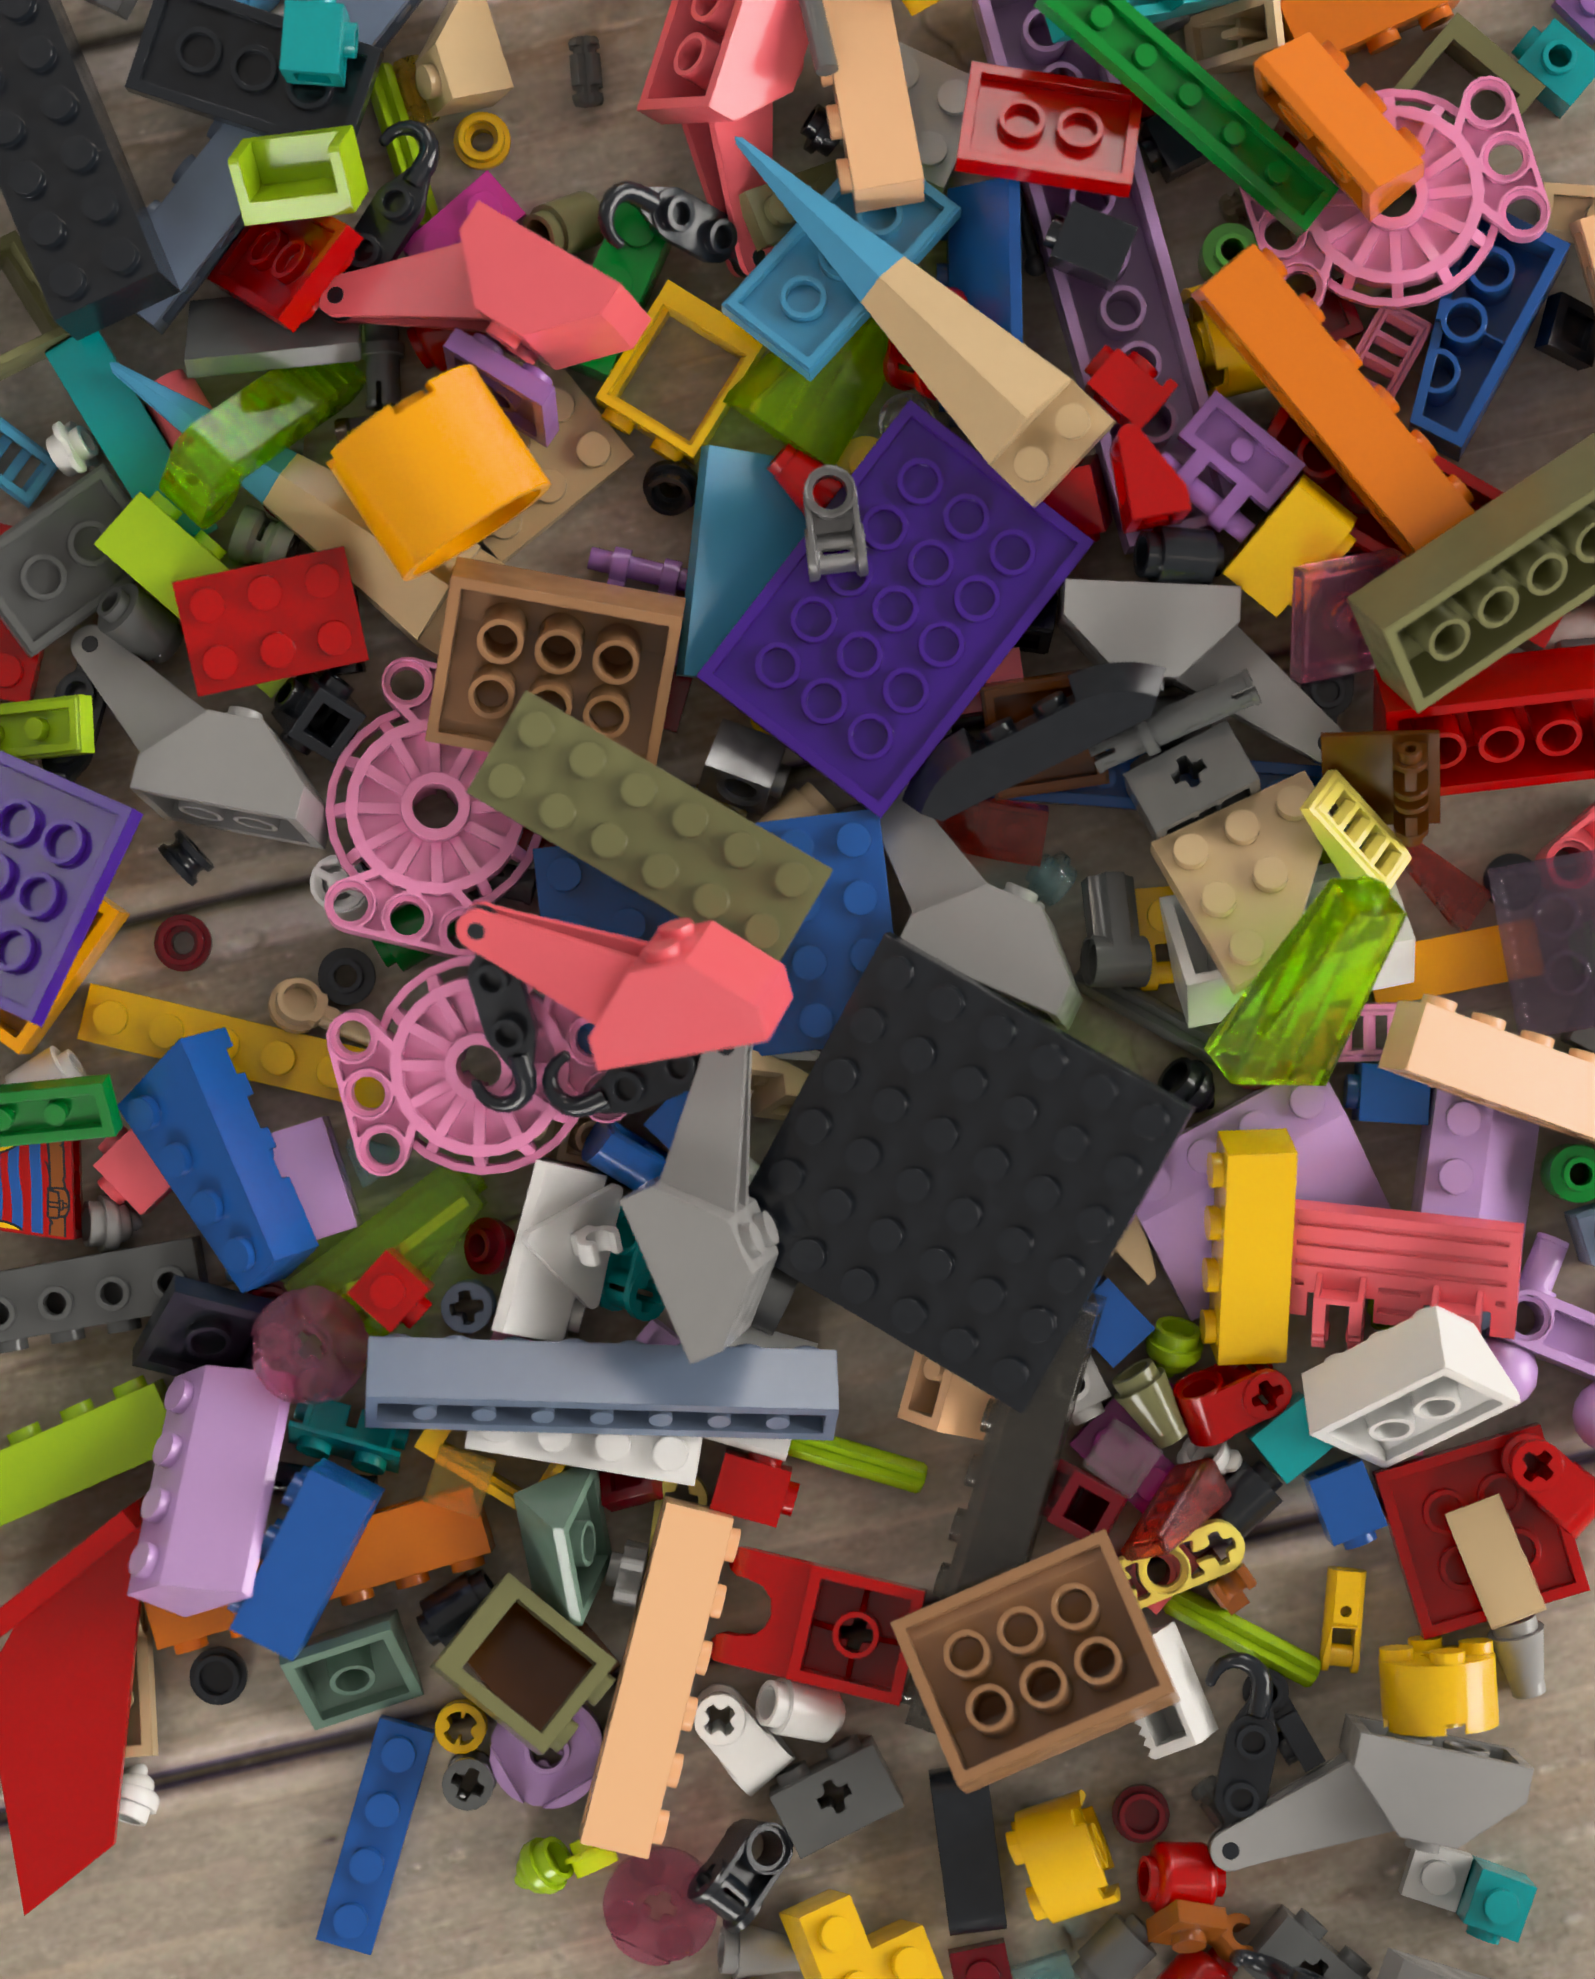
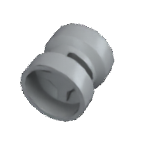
(260, 538)

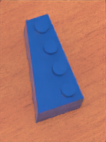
(1480, 334)
(219, 1161)

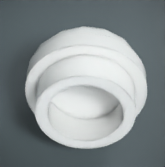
(137, 1796)

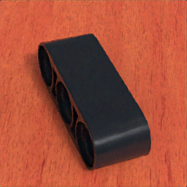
(967, 1856)

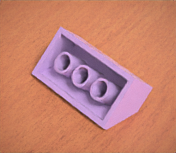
(1474, 1161)
(208, 1491)

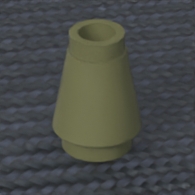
(1149, 1400)

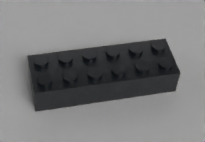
(71, 178)

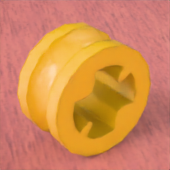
(444, 1722)

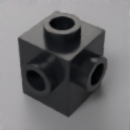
(317, 714)

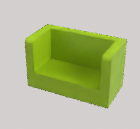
(298, 175)

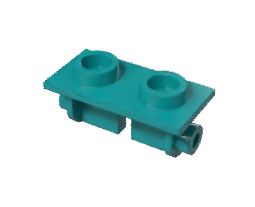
(326, 1434)

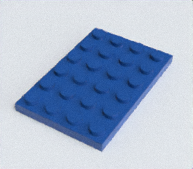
(822, 958)

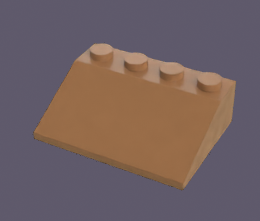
(568, 640)
(1034, 1662)

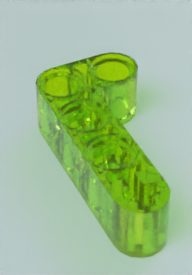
(249, 432)

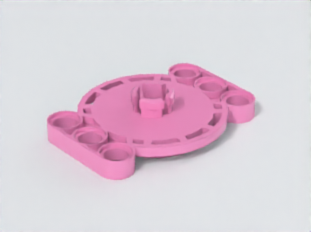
(1447, 210)
(403, 856)
(432, 1093)

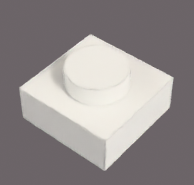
(1436, 1877)

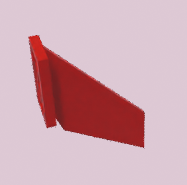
(68, 1707)

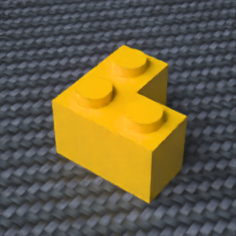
(1298, 531)
(834, 1945)

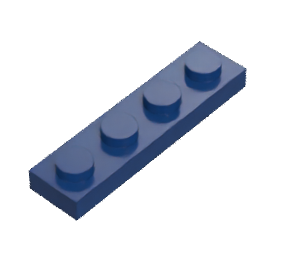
(376, 1834)

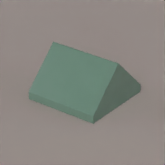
(565, 1540)
(354, 1670)

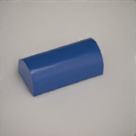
(623, 1154)

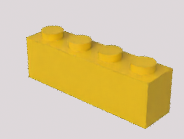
(1250, 1246)

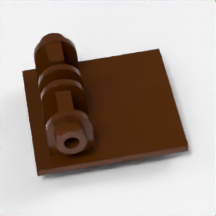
(1392, 773)

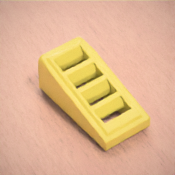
(1381, 853)

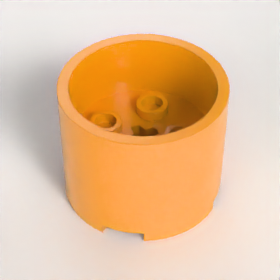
(437, 472)

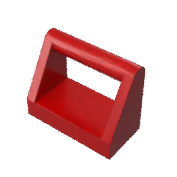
(1145, 483)

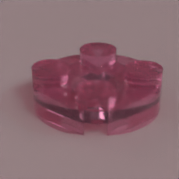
(342, 1346)
(629, 1916)

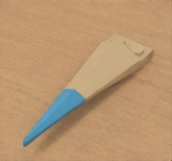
(999, 392)
(323, 516)

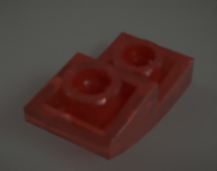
(1000, 831)

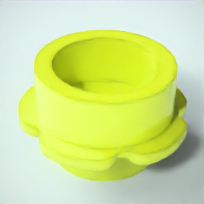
(589, 1859)

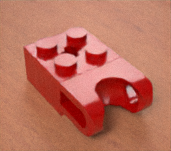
(807, 1621)

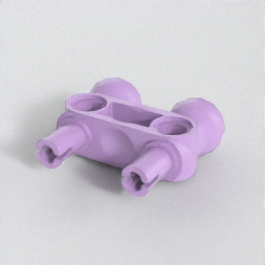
(1559, 1335)

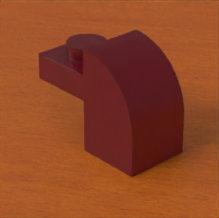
(1082, 1502)

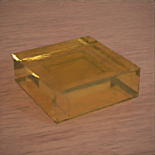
(459, 1480)

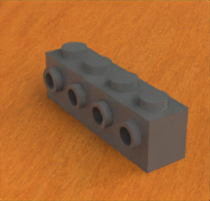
(92, 1291)

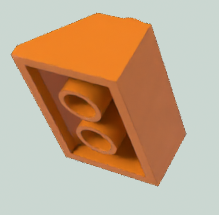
(1339, 122)

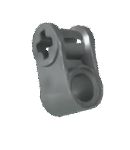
(833, 528)

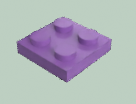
(521, 391)

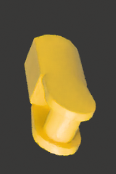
(1343, 1610)

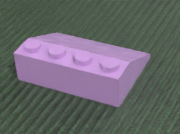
(1328, 1170)

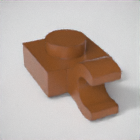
(1229, 1588)
(1193, 1925)

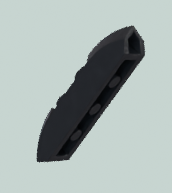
(968, 771)

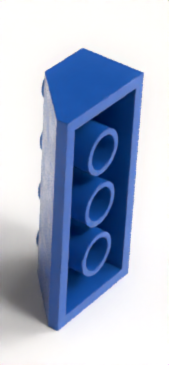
(986, 253)

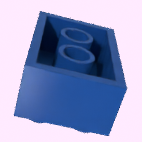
(305, 1556)

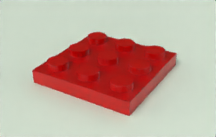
(1415, 1505)

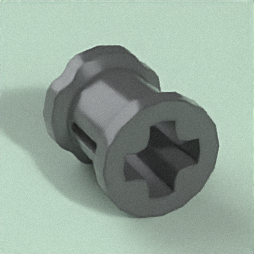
(452, 1781)

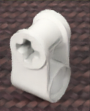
(743, 1746)

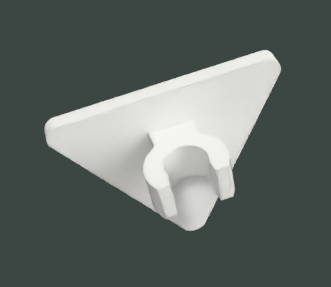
(579, 1243)

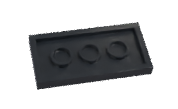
(226, 67)

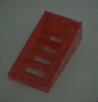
(1447, 887)
(1177, 1509)

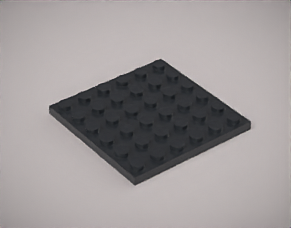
(961, 1170)

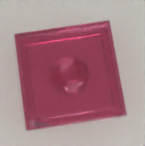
(1324, 628)

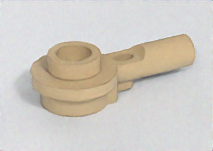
(301, 1006)

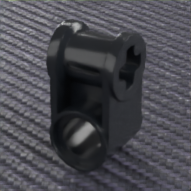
(733, 1880)

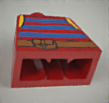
(42, 1189)

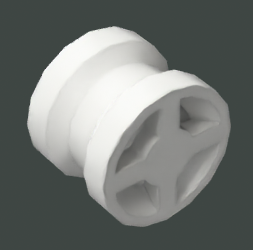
(325, 875)

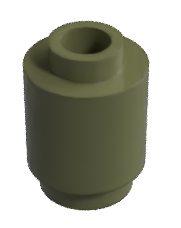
(568, 222)

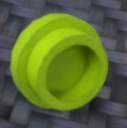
(1174, 1344)
(543, 1866)

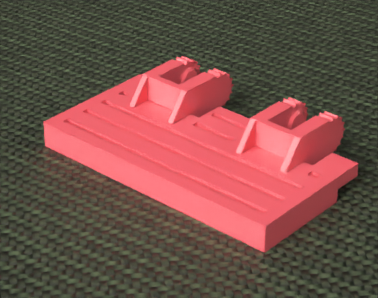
(1402, 1265)

